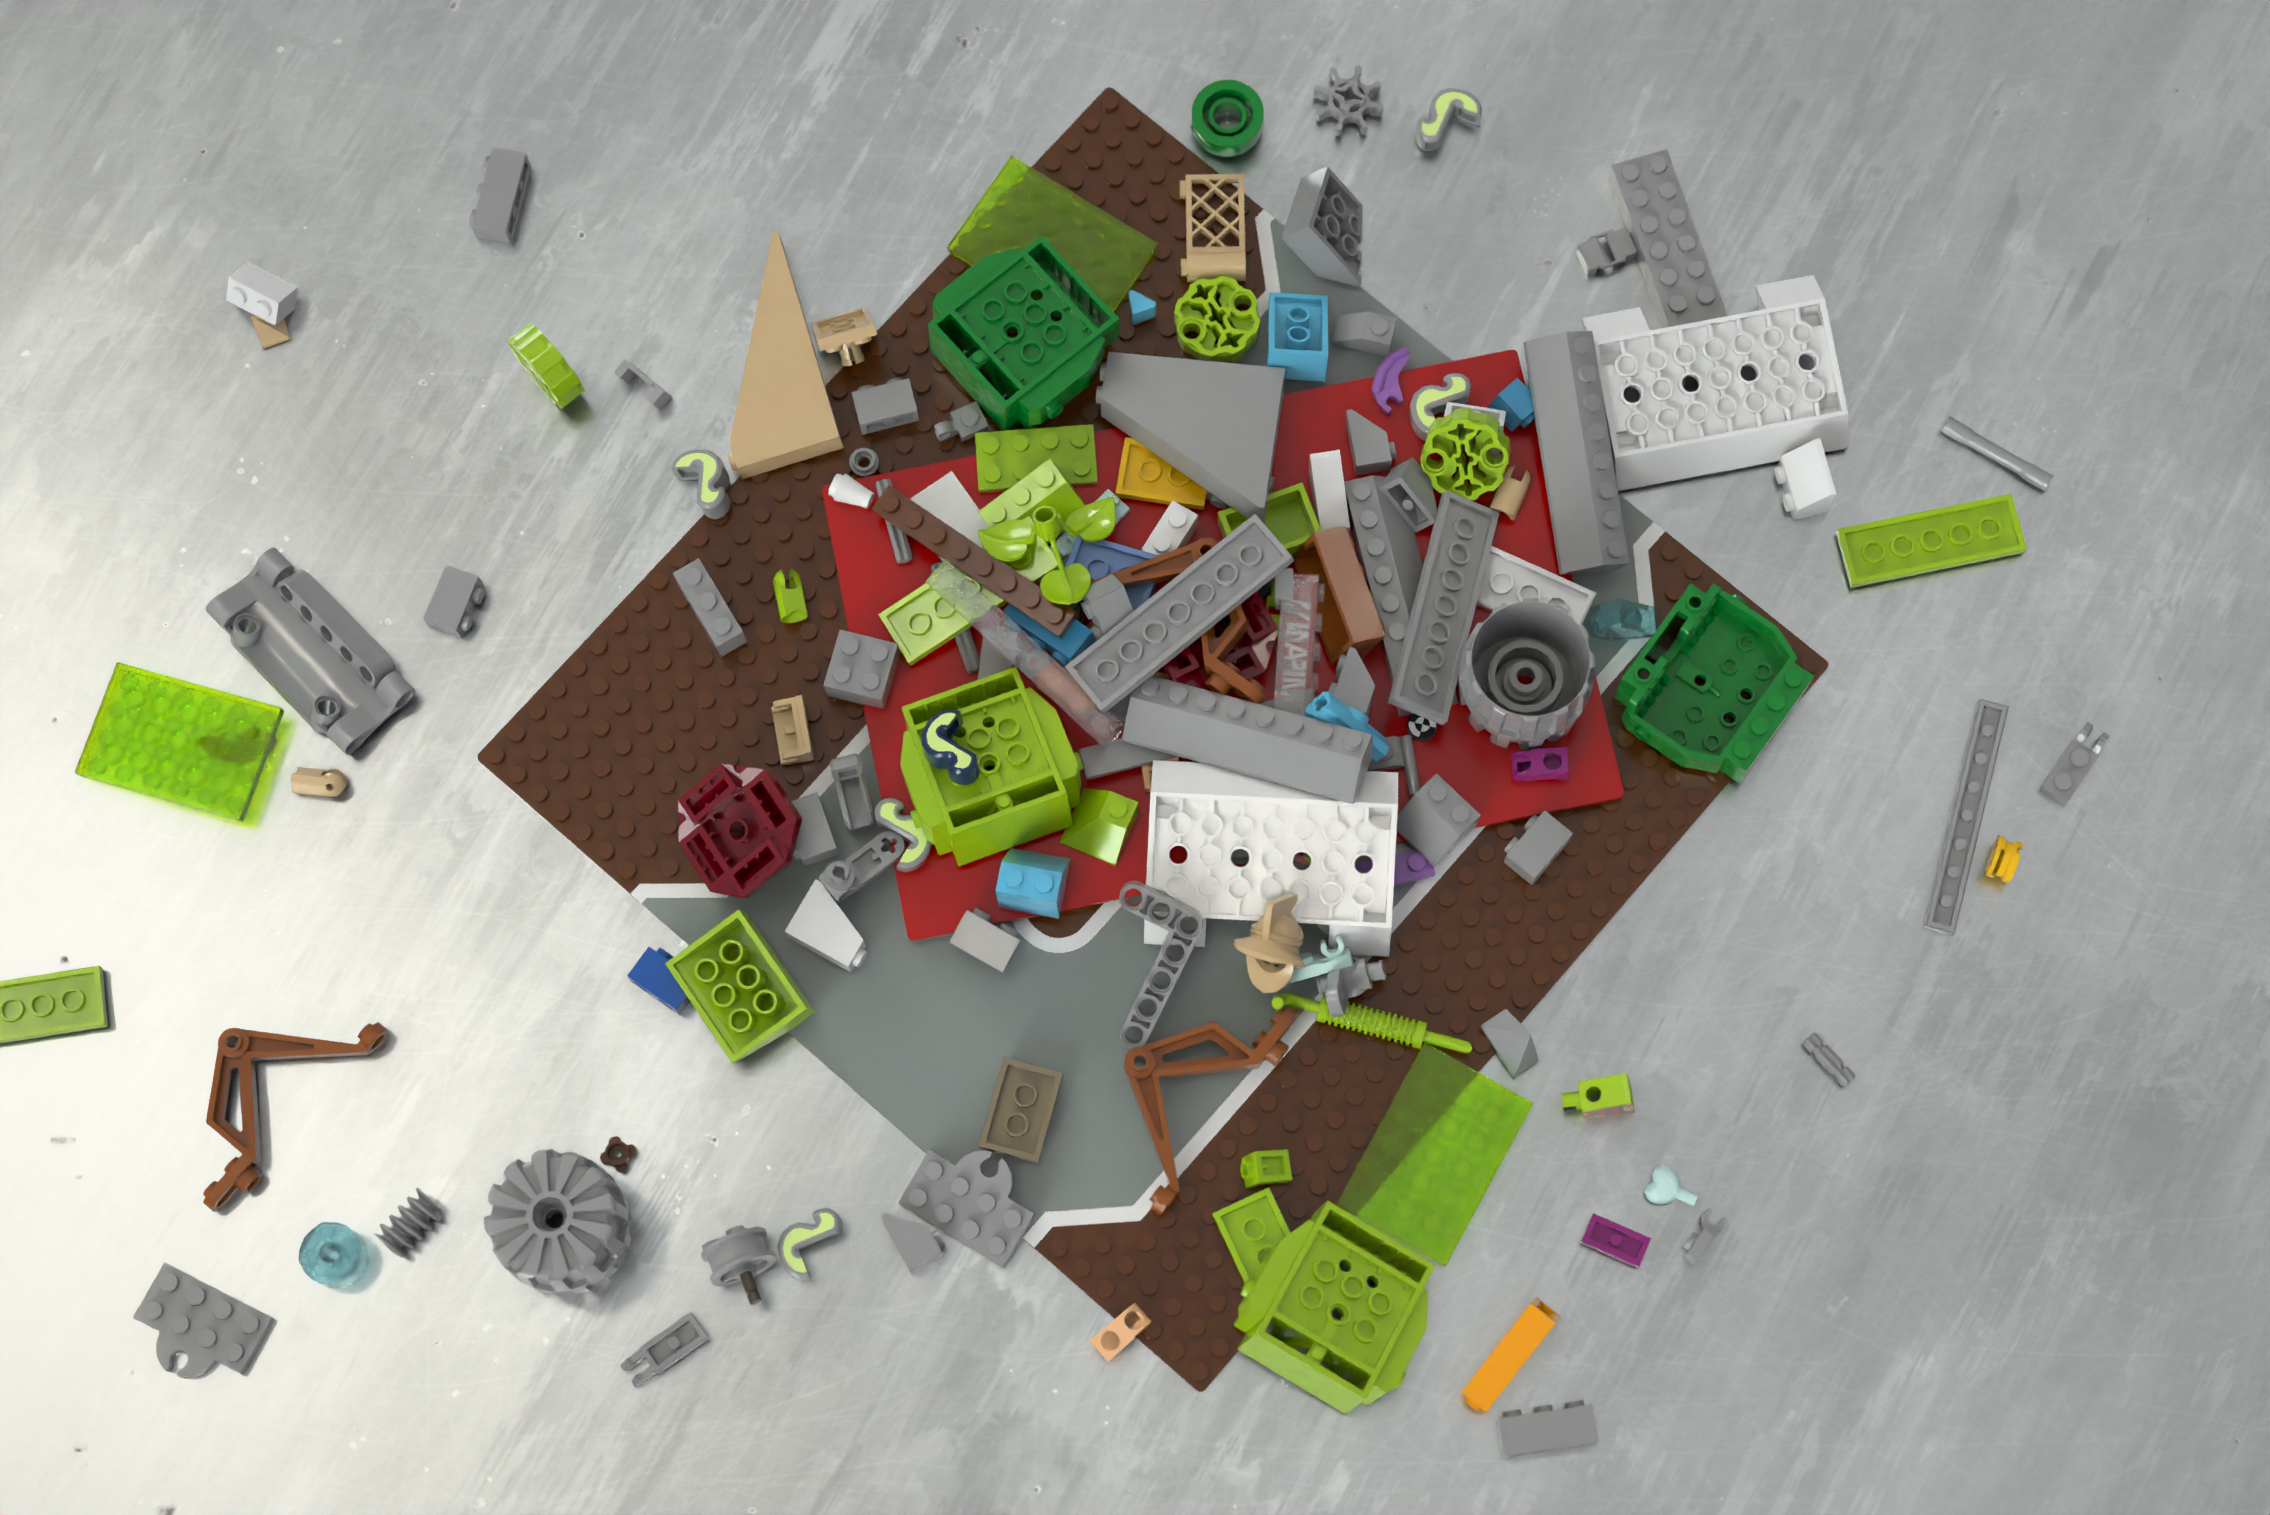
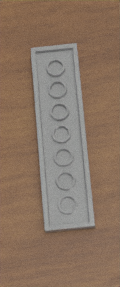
(1443, 607)
(1179, 613)

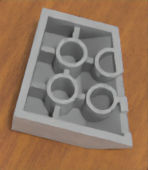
(1326, 227)

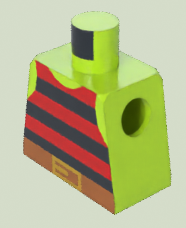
(1614, 1100)

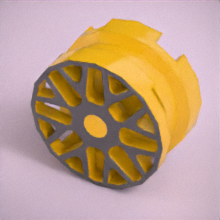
(2006, 860)

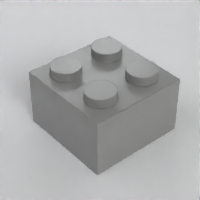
(861, 669)

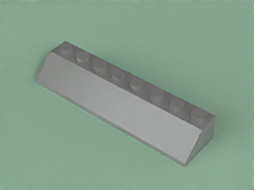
(1576, 453)
(1389, 562)
(1248, 738)

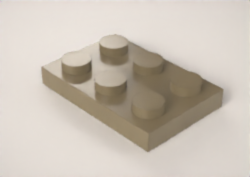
(1020, 1110)

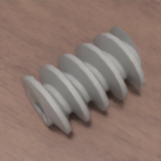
(409, 1223)

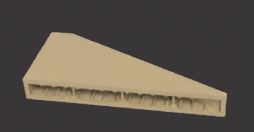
(782, 396)

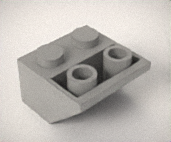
(1354, 683)

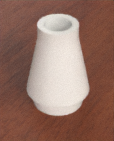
(849, 491)

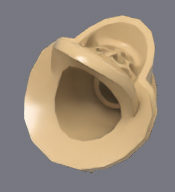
(1275, 940)

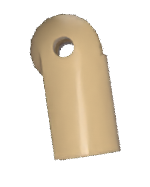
(1510, 494)
(318, 782)

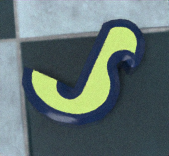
(946, 753)

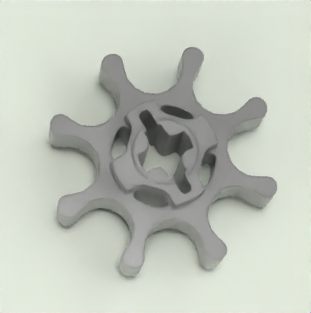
(1358, 105)

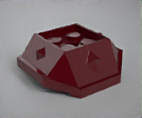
(1248, 655)
(713, 823)

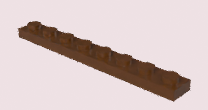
(974, 561)

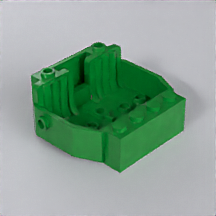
(1047, 358)
(1732, 654)

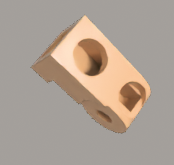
(1120, 1332)

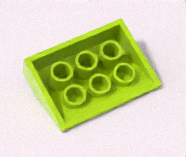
(739, 986)

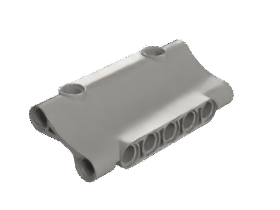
(311, 651)

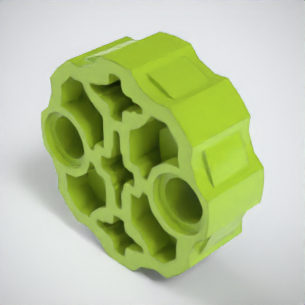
(1189, 318)
(545, 365)
(1440, 440)

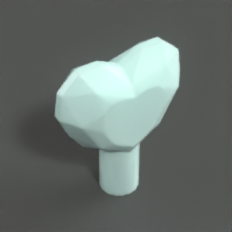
(1667, 1187)

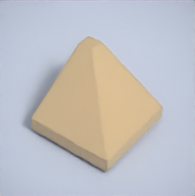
(270, 334)

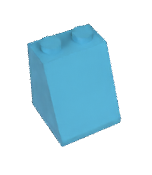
(1032, 882)

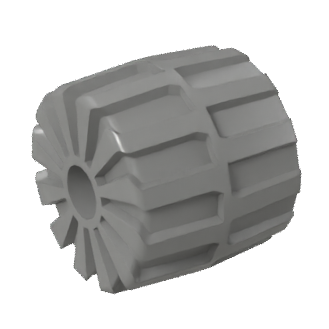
(1531, 642)
(585, 1244)

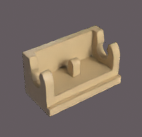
(792, 730)

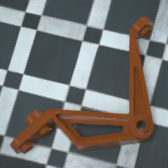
(1222, 675)
(251, 1047)
(1147, 1086)

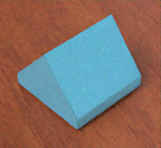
(1141, 307)

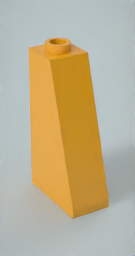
(1510, 1355)

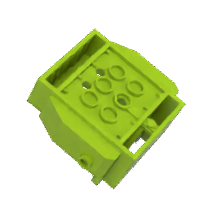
(1015, 802)
(1301, 1285)

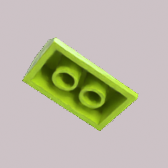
(1041, 487)

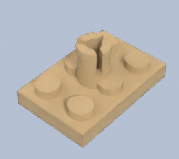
(845, 334)

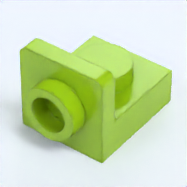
(1266, 1168)

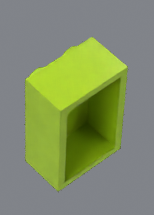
(1287, 517)

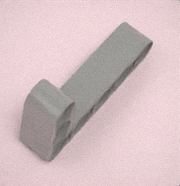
(1163, 961)

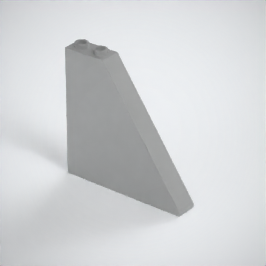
(1202, 419)

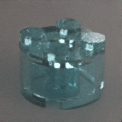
(323, 1269)

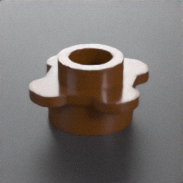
(609, 1156)

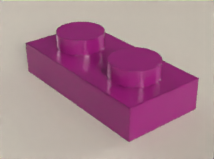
(1615, 1240)

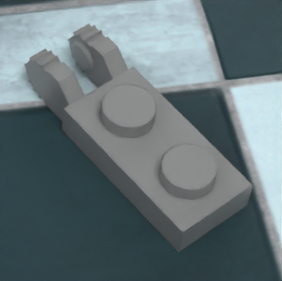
(2072, 766)
(667, 1348)

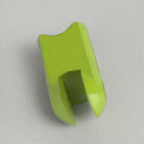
(790, 601)

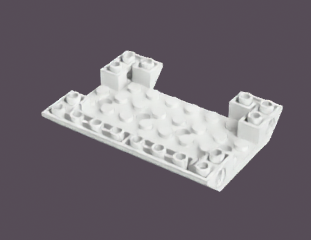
(1726, 419)
(1224, 811)

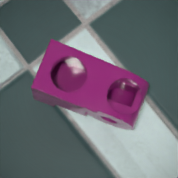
(1540, 764)

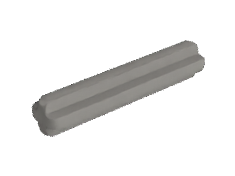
(898, 537)

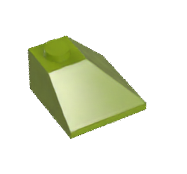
(1101, 824)

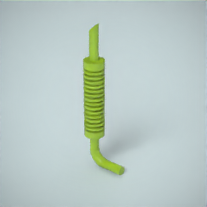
(1373, 1022)

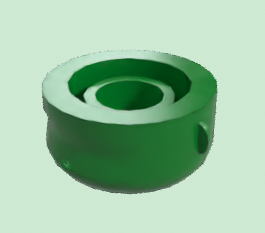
(1232, 98)

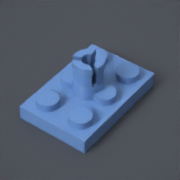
(1108, 557)

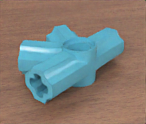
(1332, 710)

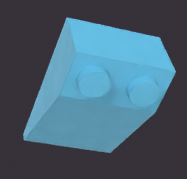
(1298, 335)

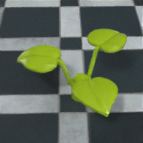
(1067, 584)

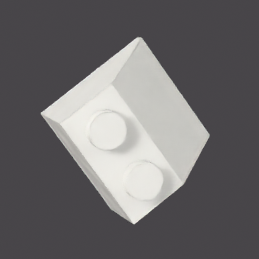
(1806, 480)

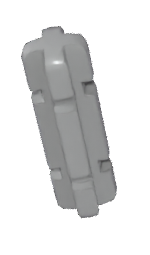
(1829, 1059)

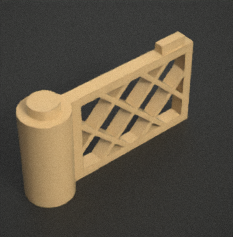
(1212, 261)

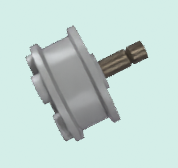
(739, 1258)

